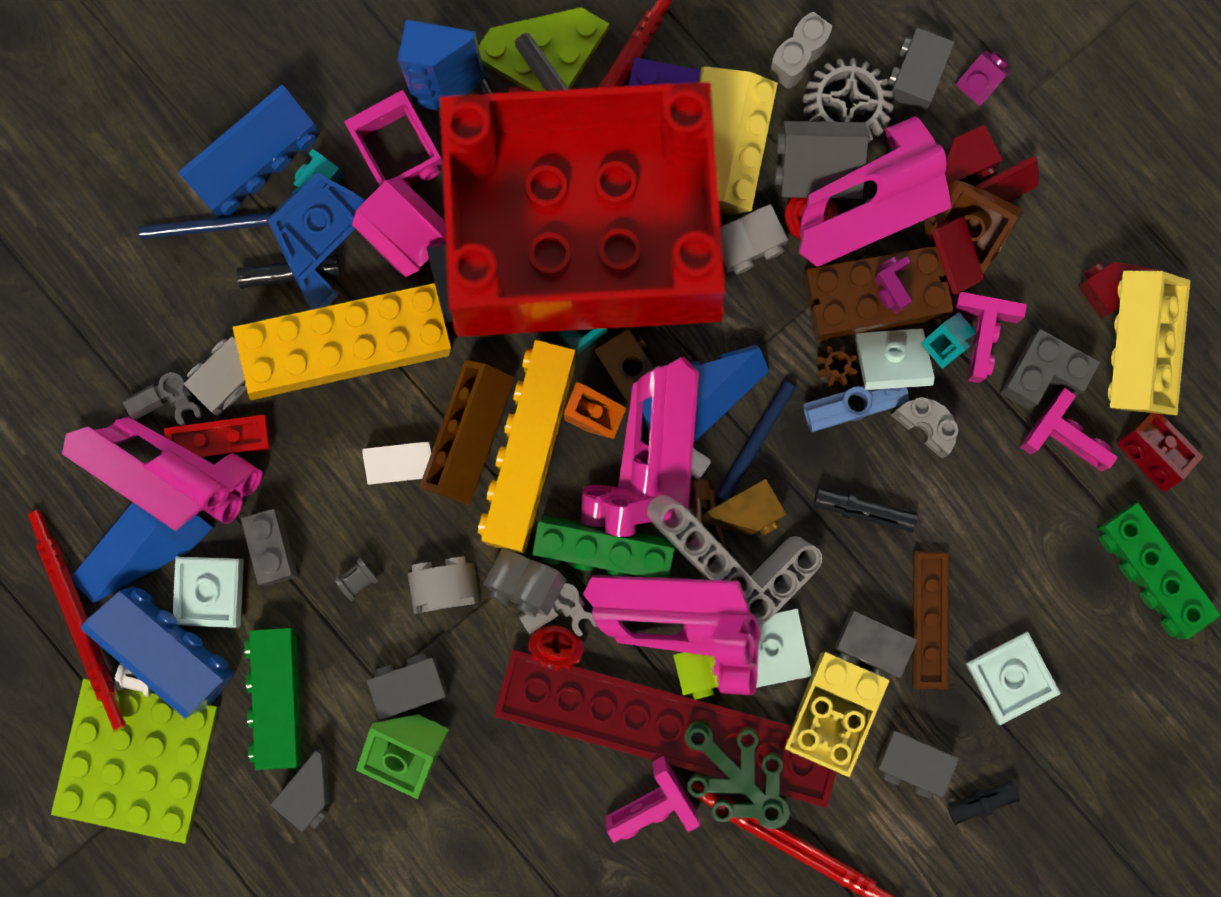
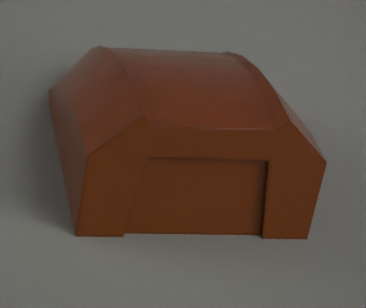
(986, 215)

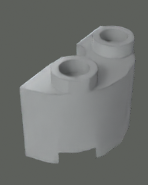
(933, 419)
(443, 586)

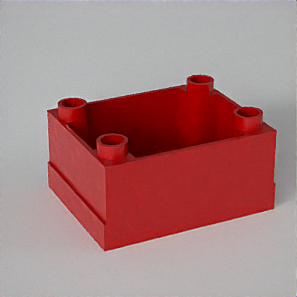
(581, 209)

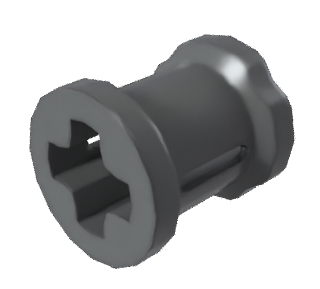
(356, 579)

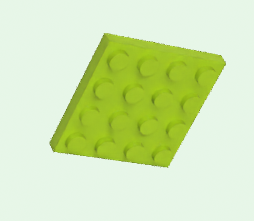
(138, 776)

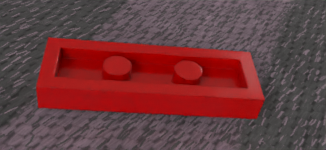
(223, 436)

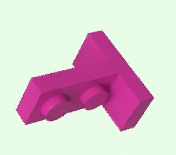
(987, 328)
(1068, 434)
(654, 806)

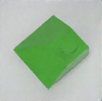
(402, 752)

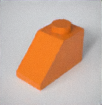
(593, 412)

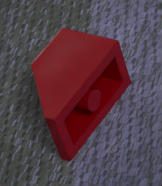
(1102, 286)

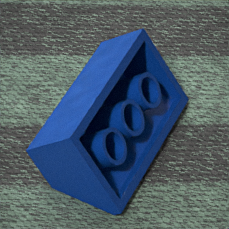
(439, 62)
(250, 152)
(159, 651)

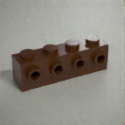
(467, 432)

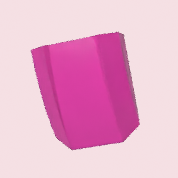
(399, 225)

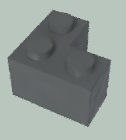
(1047, 362)

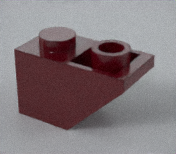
(972, 156)

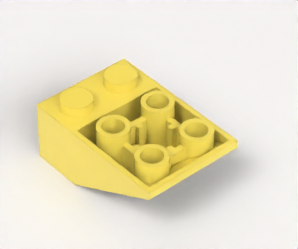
(836, 713)

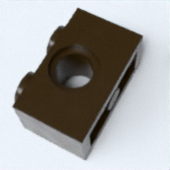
(619, 351)

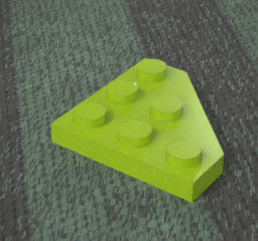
(564, 38)

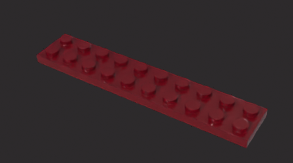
(650, 723)

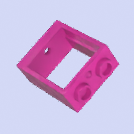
(382, 115)

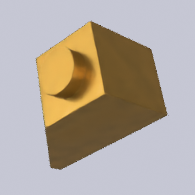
(748, 512)

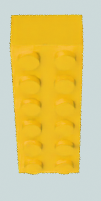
(341, 341)
(529, 447)

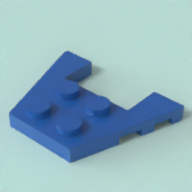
(310, 228)

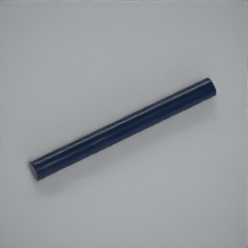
(204, 225)
(755, 441)

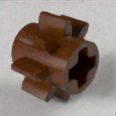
(838, 357)

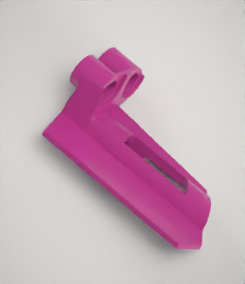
(908, 191)
(651, 469)
(172, 484)
(711, 613)

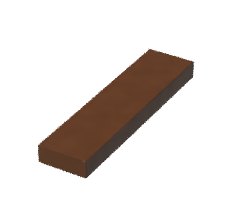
(930, 620)

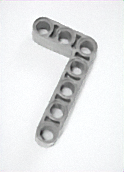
(725, 568)

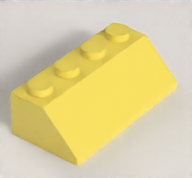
(741, 123)
(1149, 342)

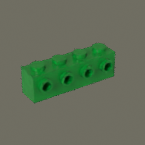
(592, 547)
(1157, 572)

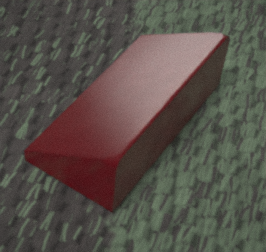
(1013, 181)
(957, 254)

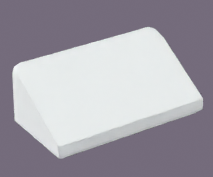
(396, 462)

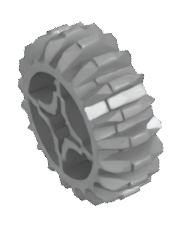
(860, 103)

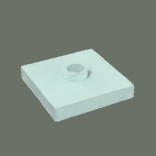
(894, 359)
(208, 591)
(782, 650)
(1013, 678)

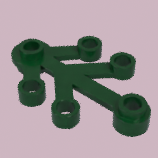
(740, 779)

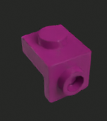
(984, 76)
(891, 290)

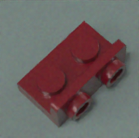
(1160, 451)

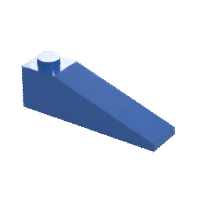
(721, 385)
(135, 548)

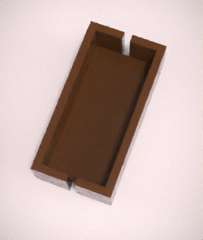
(851, 299)

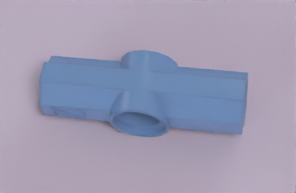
(835, 409)

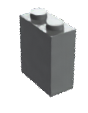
(819, 155)

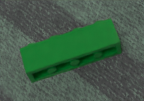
(274, 699)

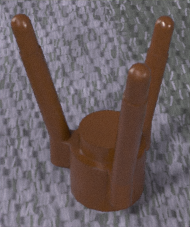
(698, 500)

